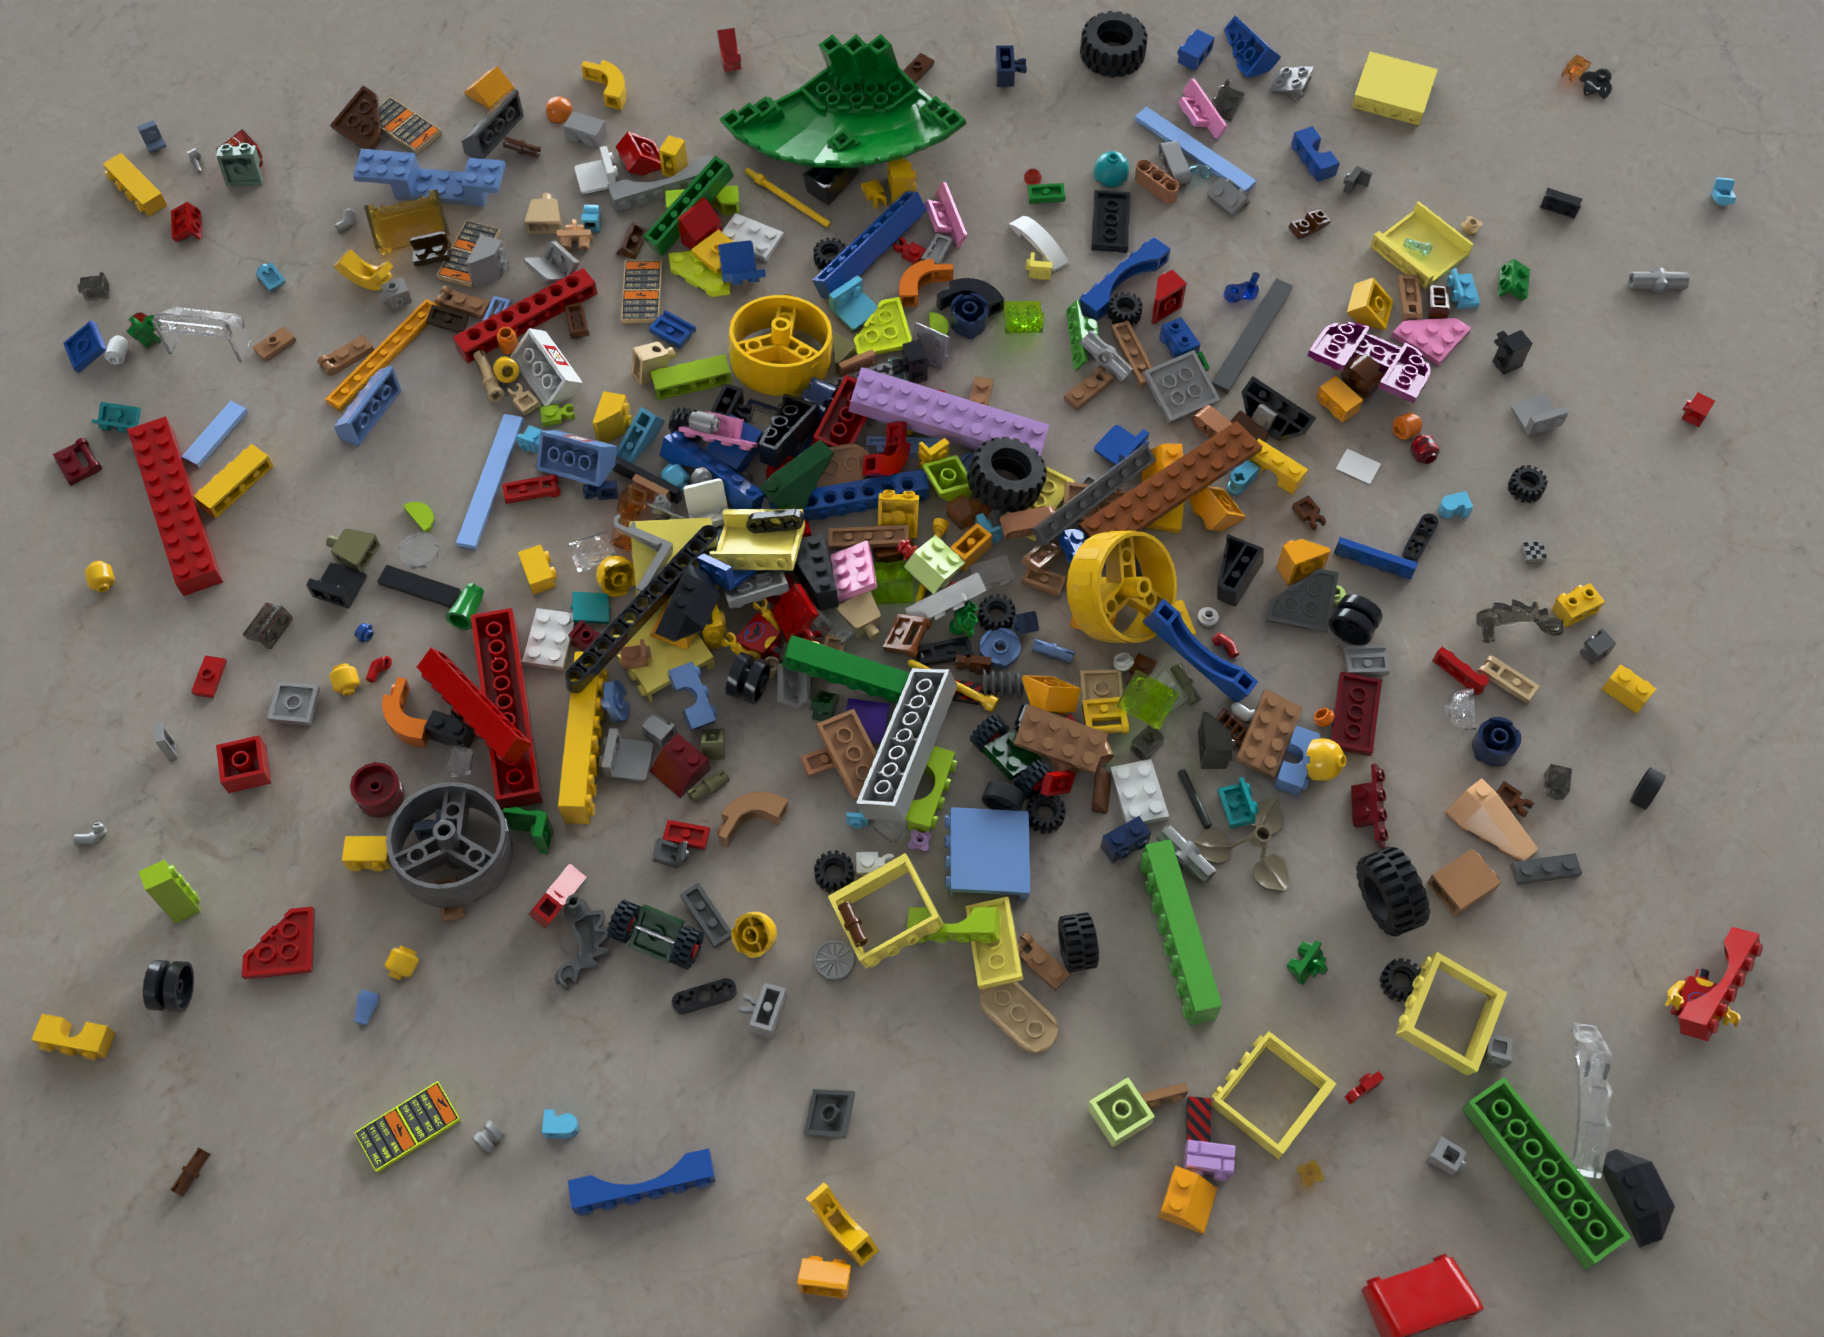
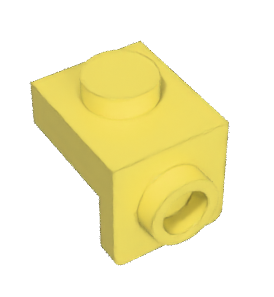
(1038, 269)

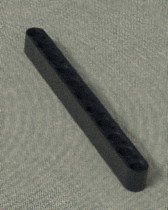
(638, 615)

